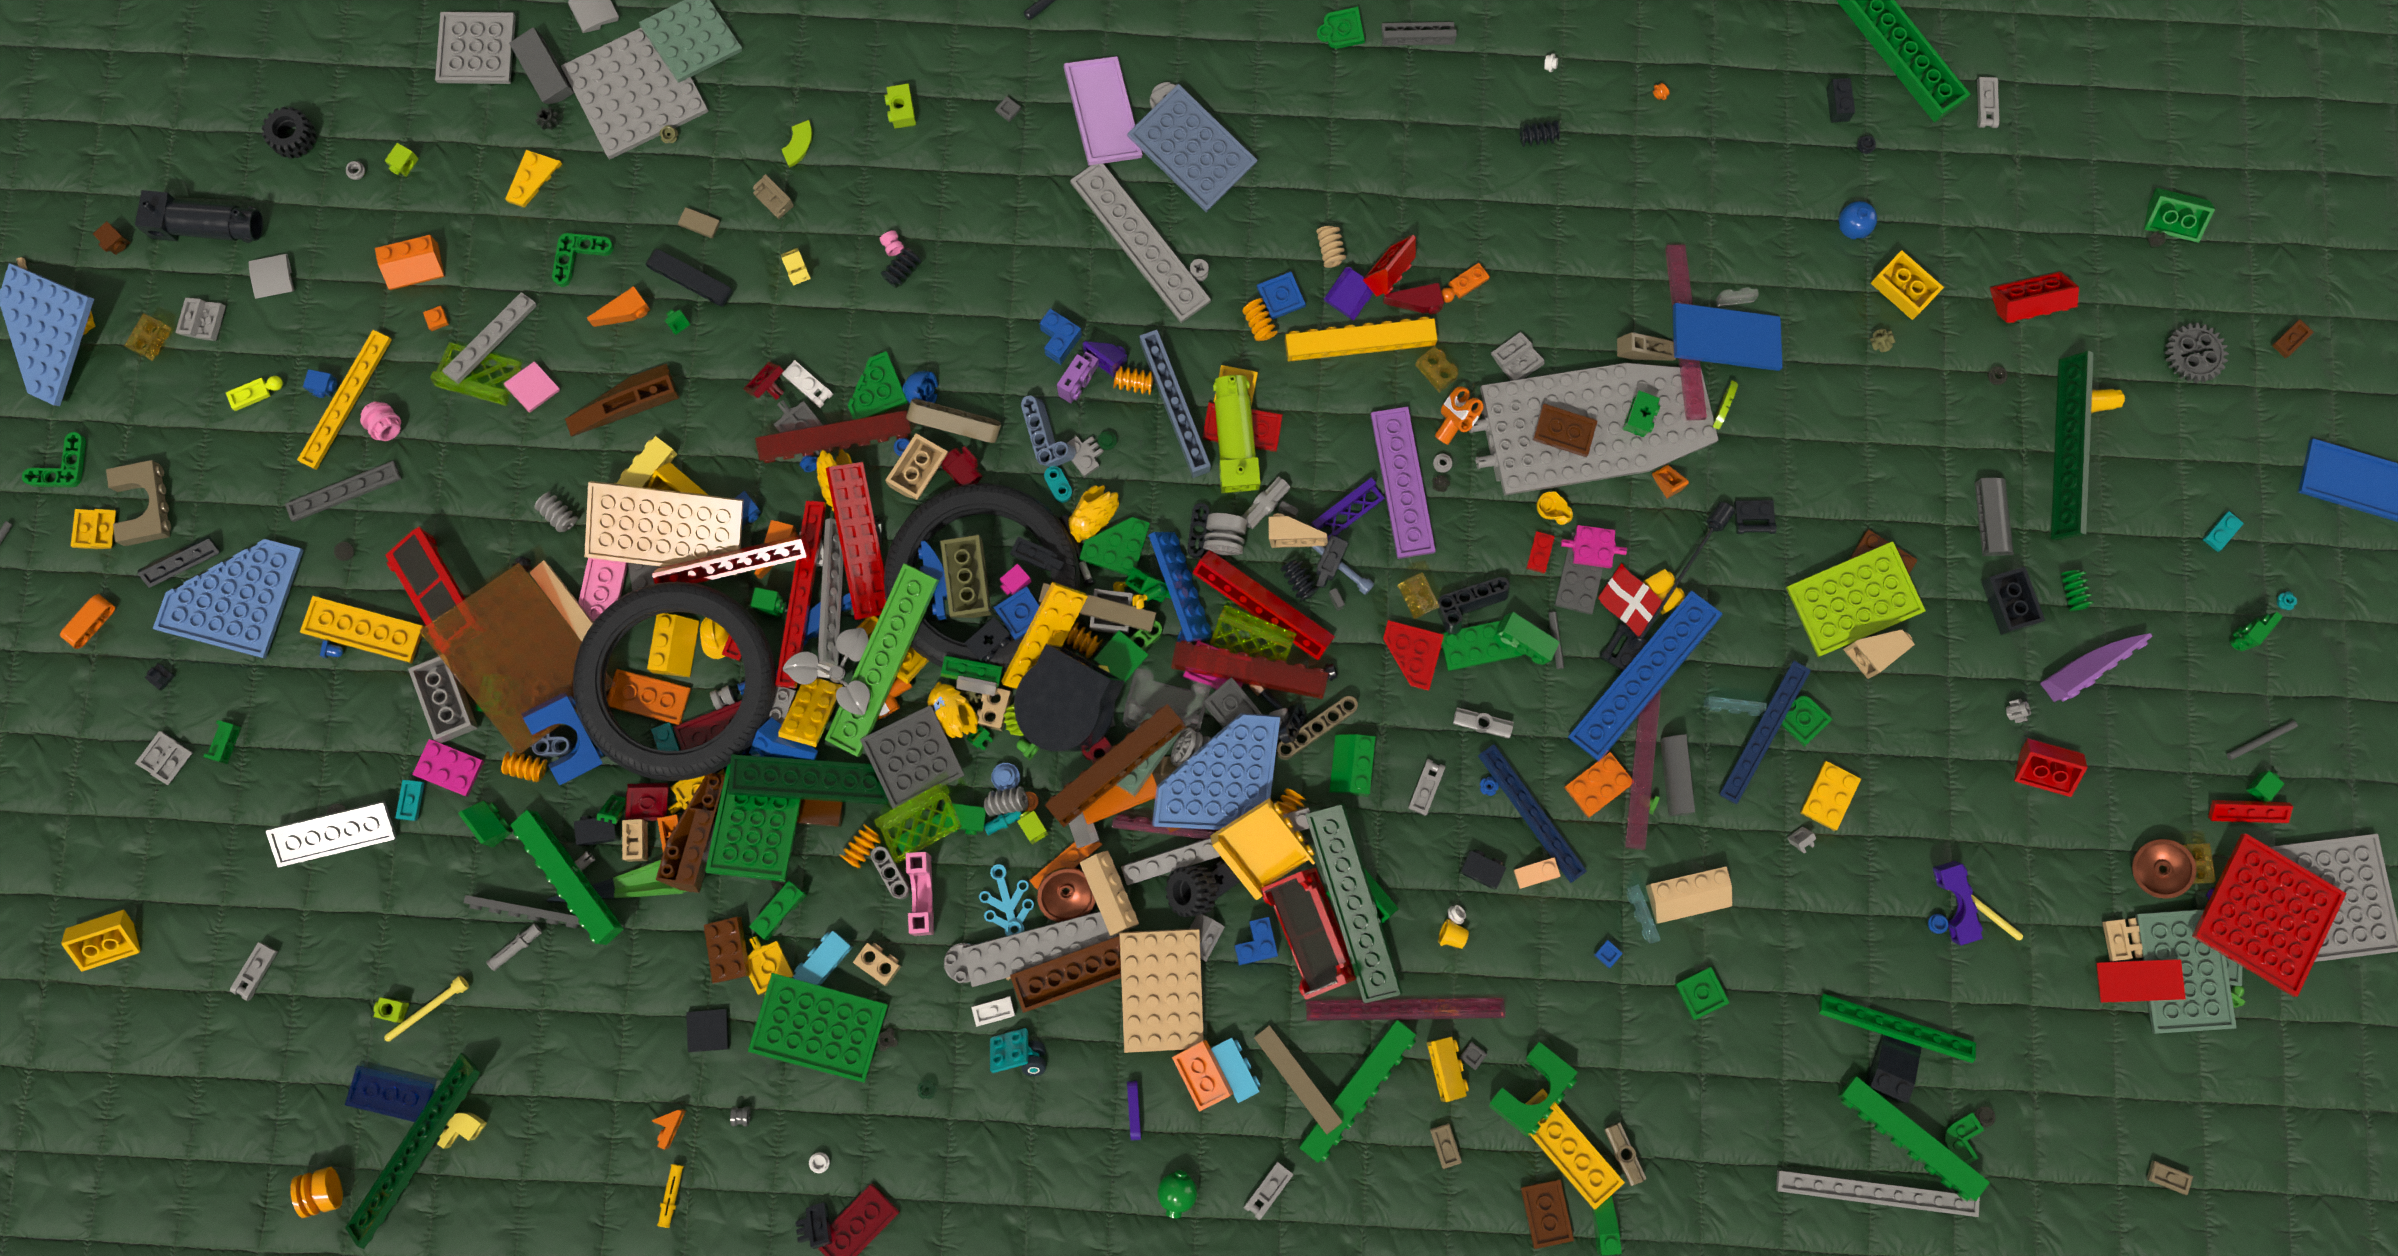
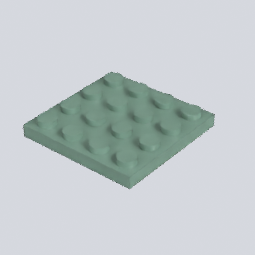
(690, 37)

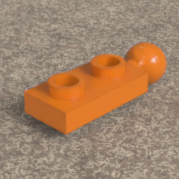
(1465, 283)

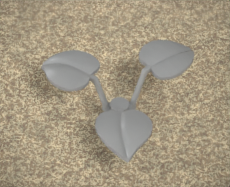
(852, 644)

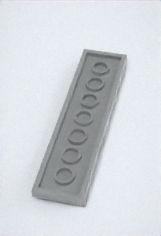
(1019, 951)

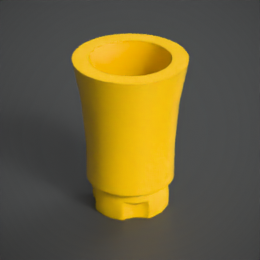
(2106, 400)

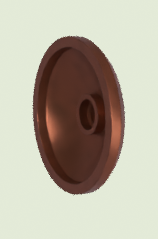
(2179, 865)
(1069, 904)

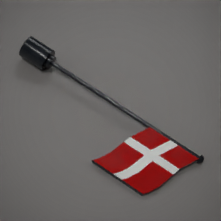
(1636, 602)

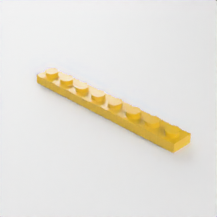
(344, 399)

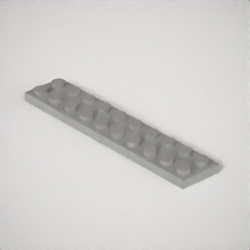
(1140, 241)

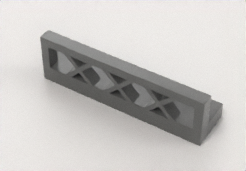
(1418, 36)

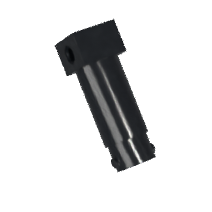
(166, 218)

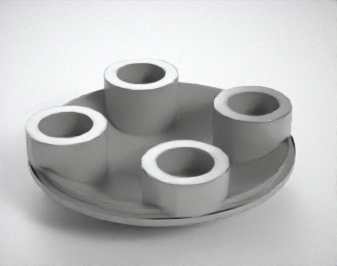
(955, 963)

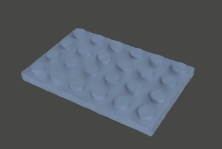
(1192, 148)

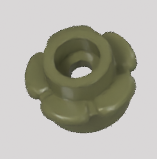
(668, 129)

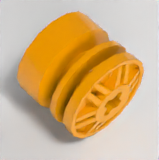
(316, 1192)

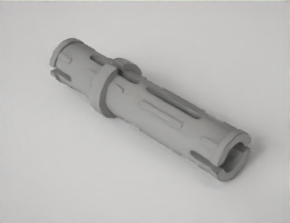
(521, 941)

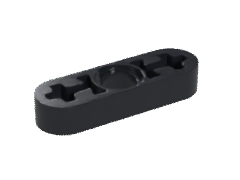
(1191, 543)
(1292, 723)

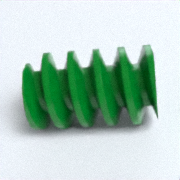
(2077, 590)

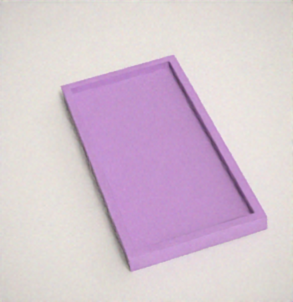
(1102, 110)

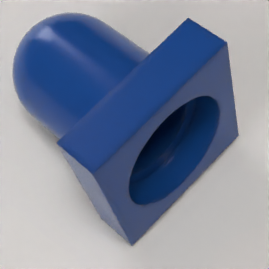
(330, 650)

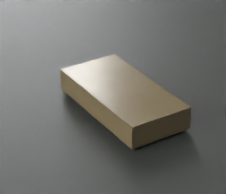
(699, 223)

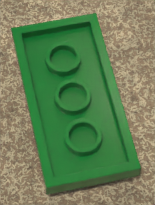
(1475, 647)

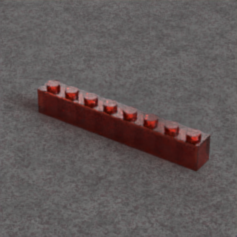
(833, 435)
(1249, 670)

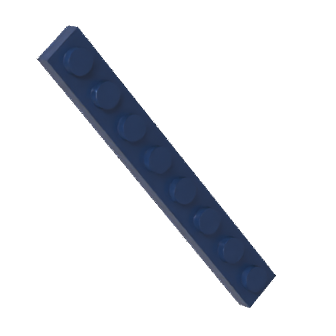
(1764, 732)
(1532, 813)

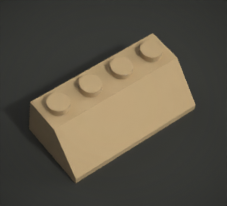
(1109, 893)
(1690, 895)

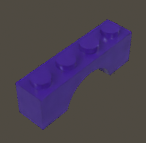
(1964, 925)

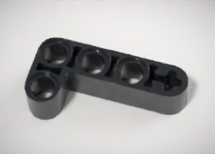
(1494, 589)

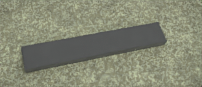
(343, 491)

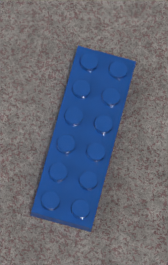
(1180, 586)

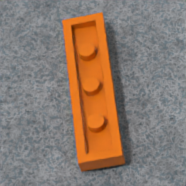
(1069, 858)

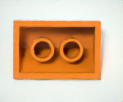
(410, 262)

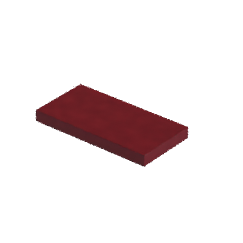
(705, 727)
(860, 1223)

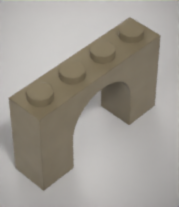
(154, 521)

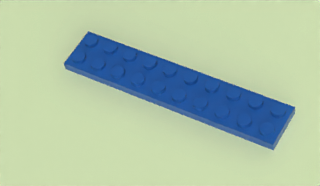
(1645, 676)

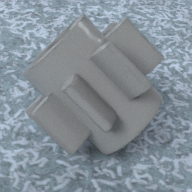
(2018, 710)

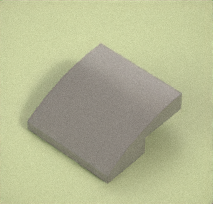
(593, 13)
(271, 276)
(200, 319)
(1517, 357)
(164, 757)

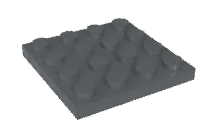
(912, 756)

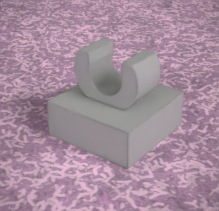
(1802, 838)

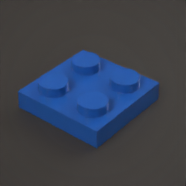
(1281, 295)
(1018, 612)

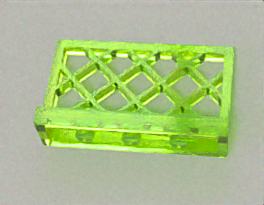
(476, 389)
(1256, 628)
(913, 807)

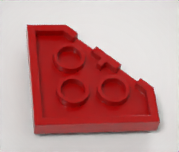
(1414, 652)

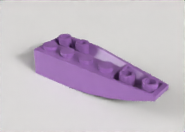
(2086, 669)

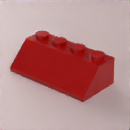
(2035, 297)

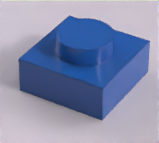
(1608, 954)

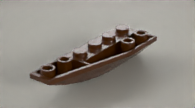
(625, 399)
(690, 842)

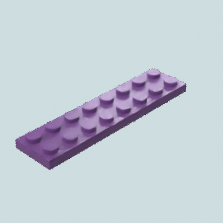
(1402, 482)

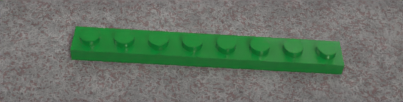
(1897, 1028)

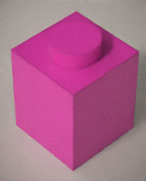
(1014, 580)

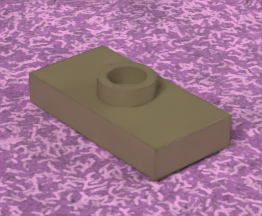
(1445, 1146)
(2169, 1177)

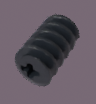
(1539, 132)
(900, 267)
(1299, 580)

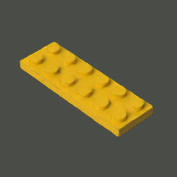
(1048, 626)
(362, 629)
(1575, 1155)

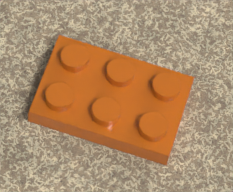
(1599, 785)
(1202, 1075)

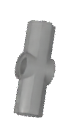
(1266, 502)
(1495, 725)

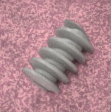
(555, 513)
(1006, 801)

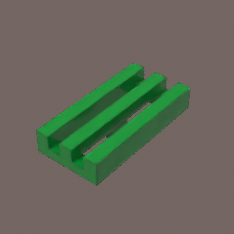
(617, 809)

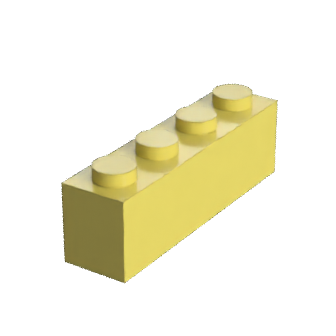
(644, 464)

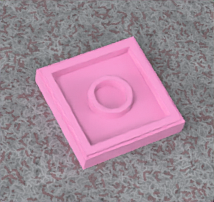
(531, 387)

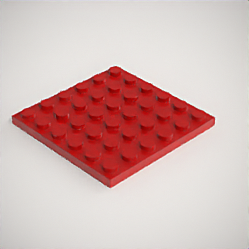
(2269, 915)

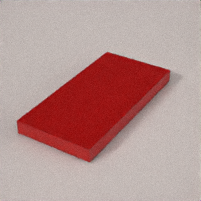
(1265, 428)
(2140, 981)

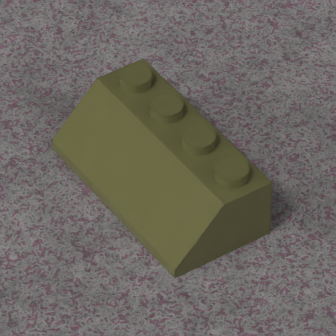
(966, 577)

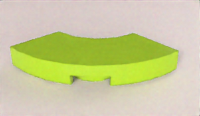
(799, 144)
(1725, 405)

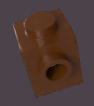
(110, 238)

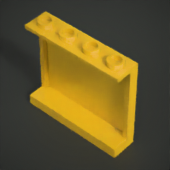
(1261, 846)

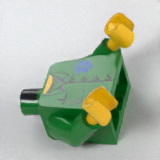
(1145, 584)

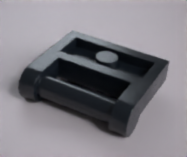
(1755, 511)
(1628, 651)

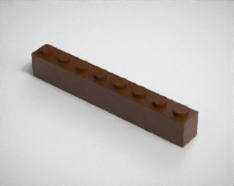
(1115, 765)

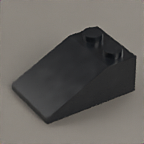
(1894, 1069)

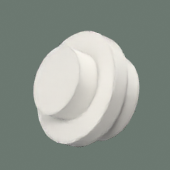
(1551, 62)
(1456, 914)
(819, 1162)

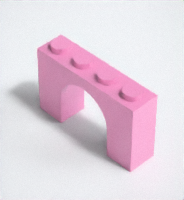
(920, 872)

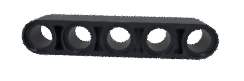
(689, 277)

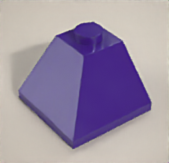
(1109, 356)

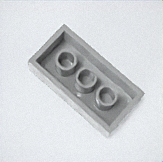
(442, 700)

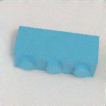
(823, 959)
(1236, 1069)

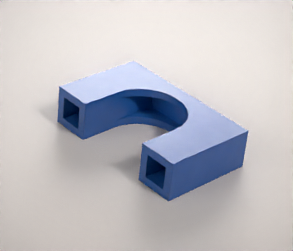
(561, 711)

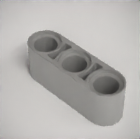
(883, 866)

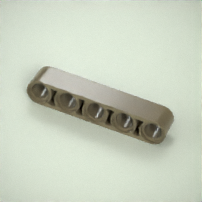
(953, 420)
(1326, 724)

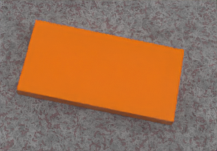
(648, 697)
(1118, 800)

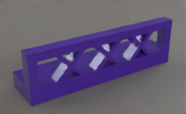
(1345, 503)

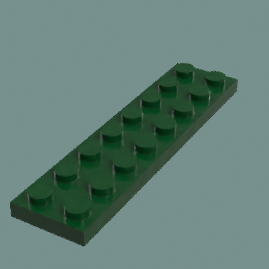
(805, 780)

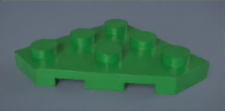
(876, 389)
(1116, 547)

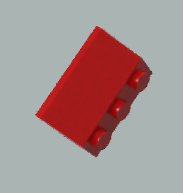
(1391, 266)
(2050, 767)

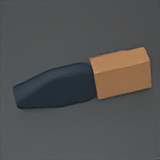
(1267, 695)

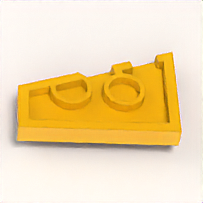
(530, 176)

